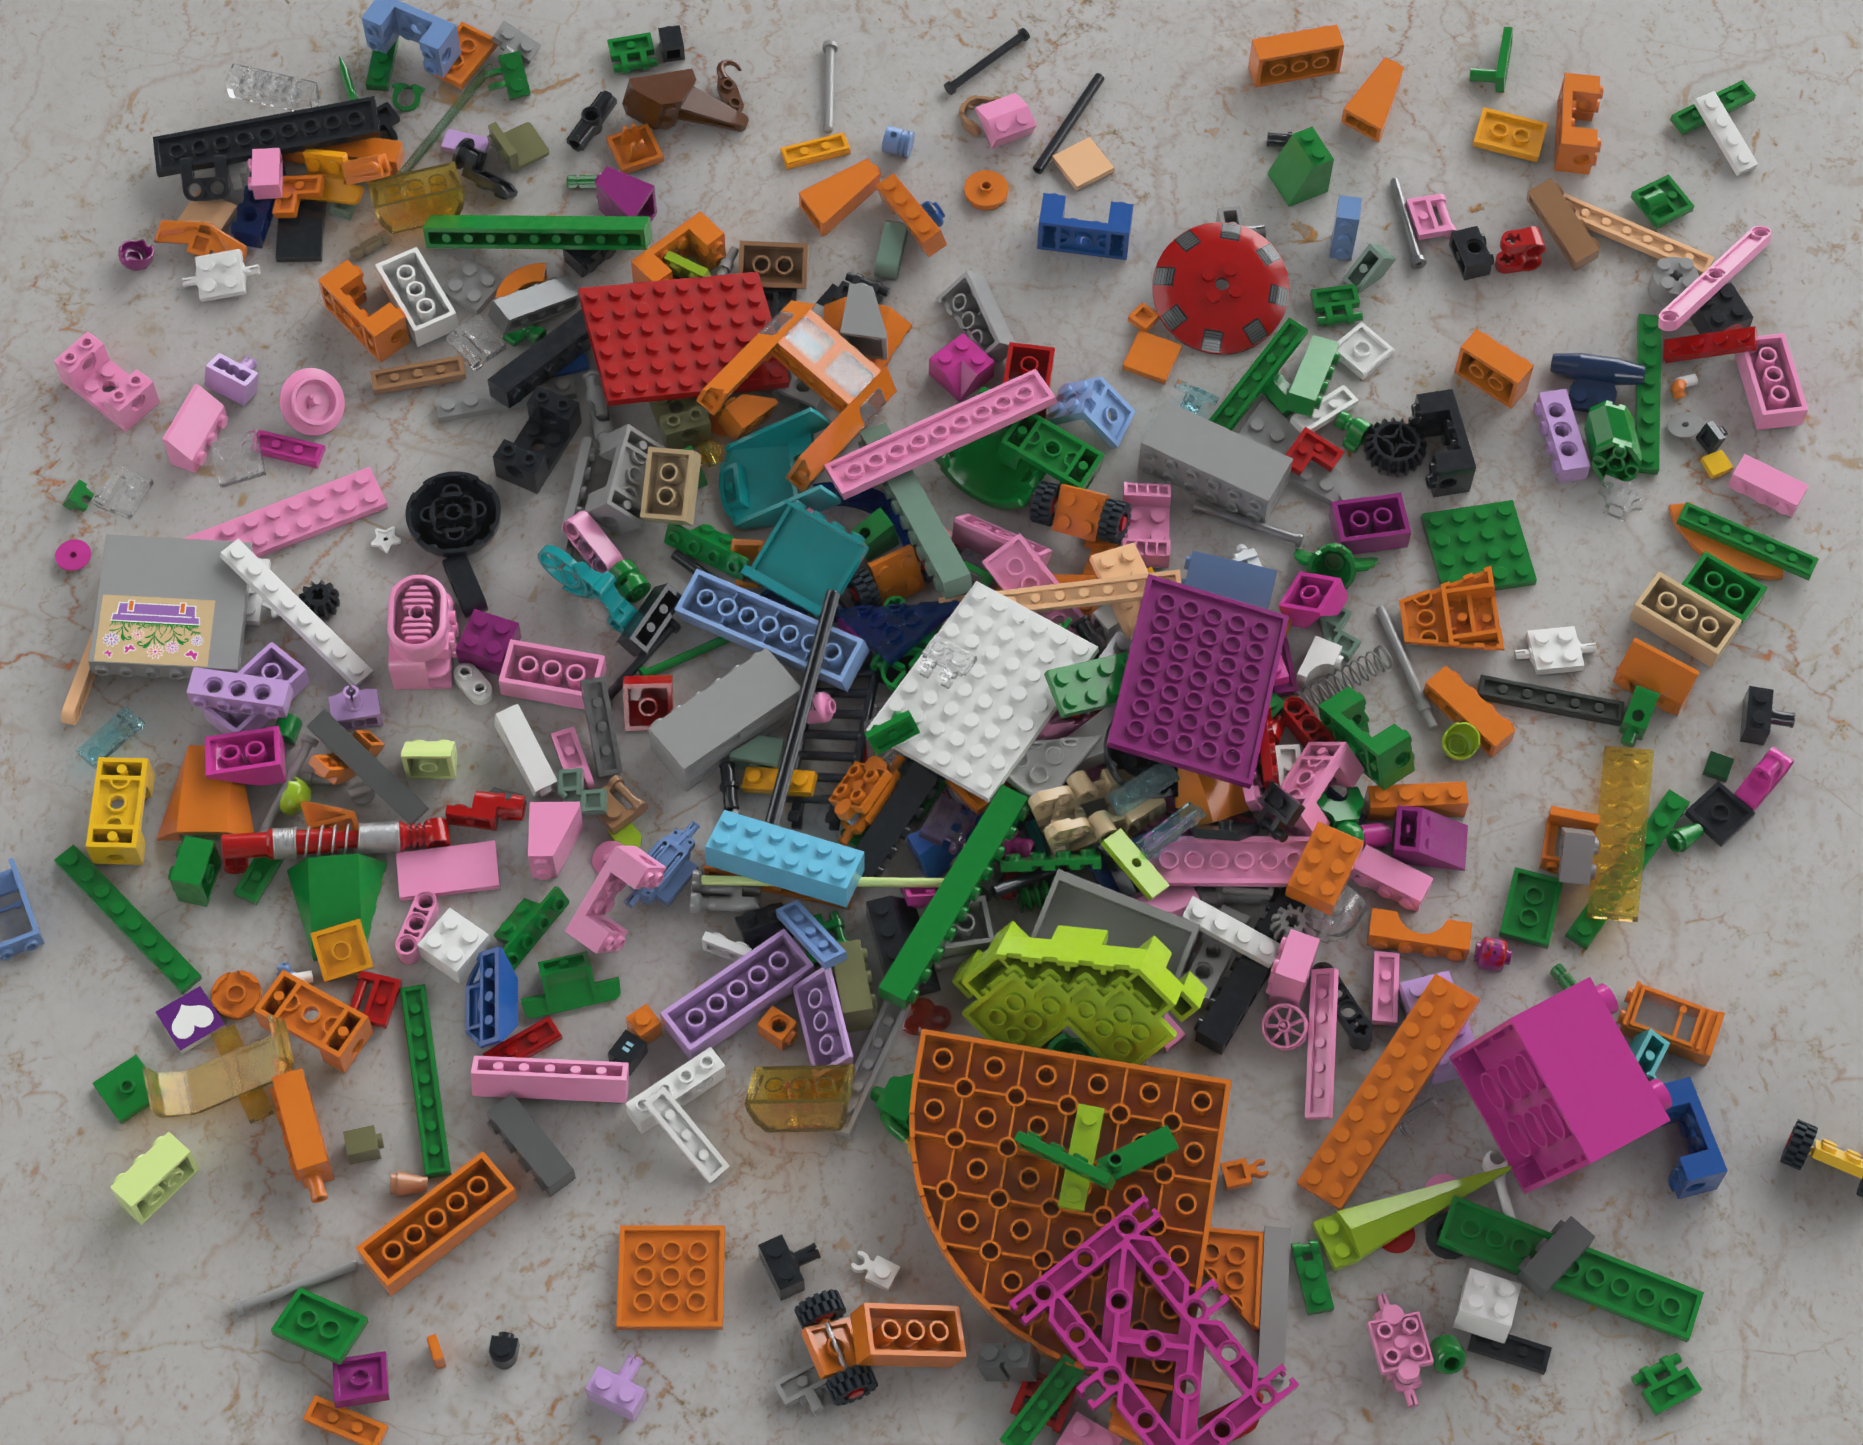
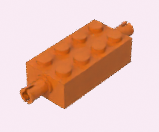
(302, 1132)

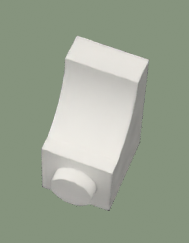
(1320, 660)

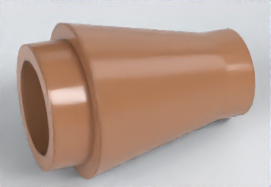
(406, 1184)

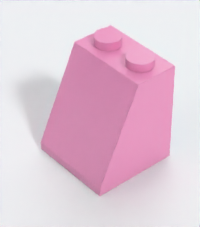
(552, 836)

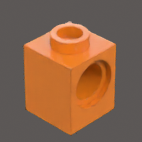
(775, 1018)

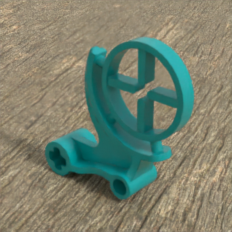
(588, 584)

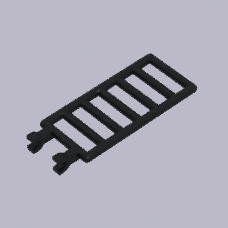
(798, 802)

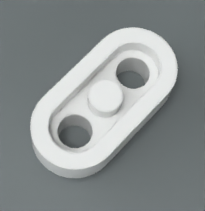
(471, 682)

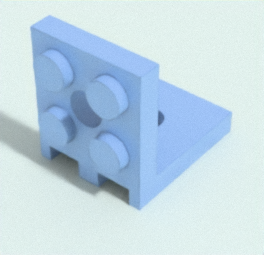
(1091, 401)

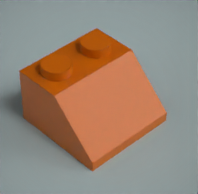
(745, 414)

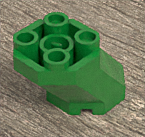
(1613, 441)

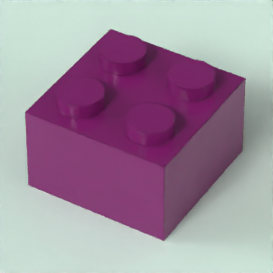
(486, 641)

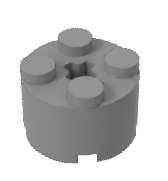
(1671, 278)

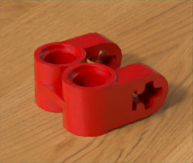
(1523, 254)

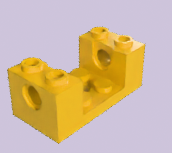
(113, 833)

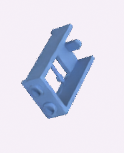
(11, 882)

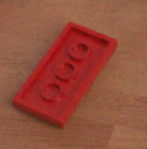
(1268, 753)

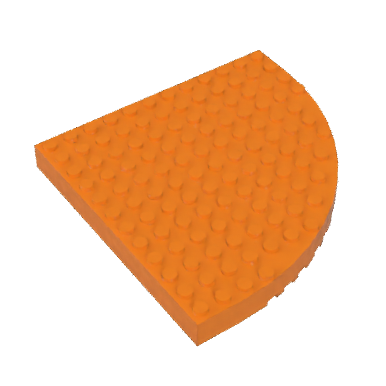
(999, 1204)

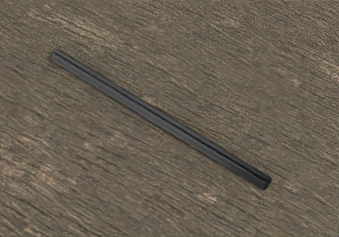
(802, 707)

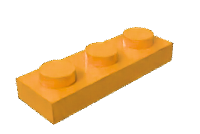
(762, 781)

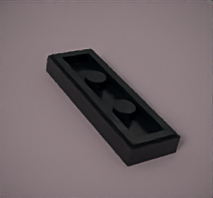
(1514, 1351)

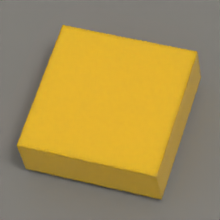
(1716, 464)

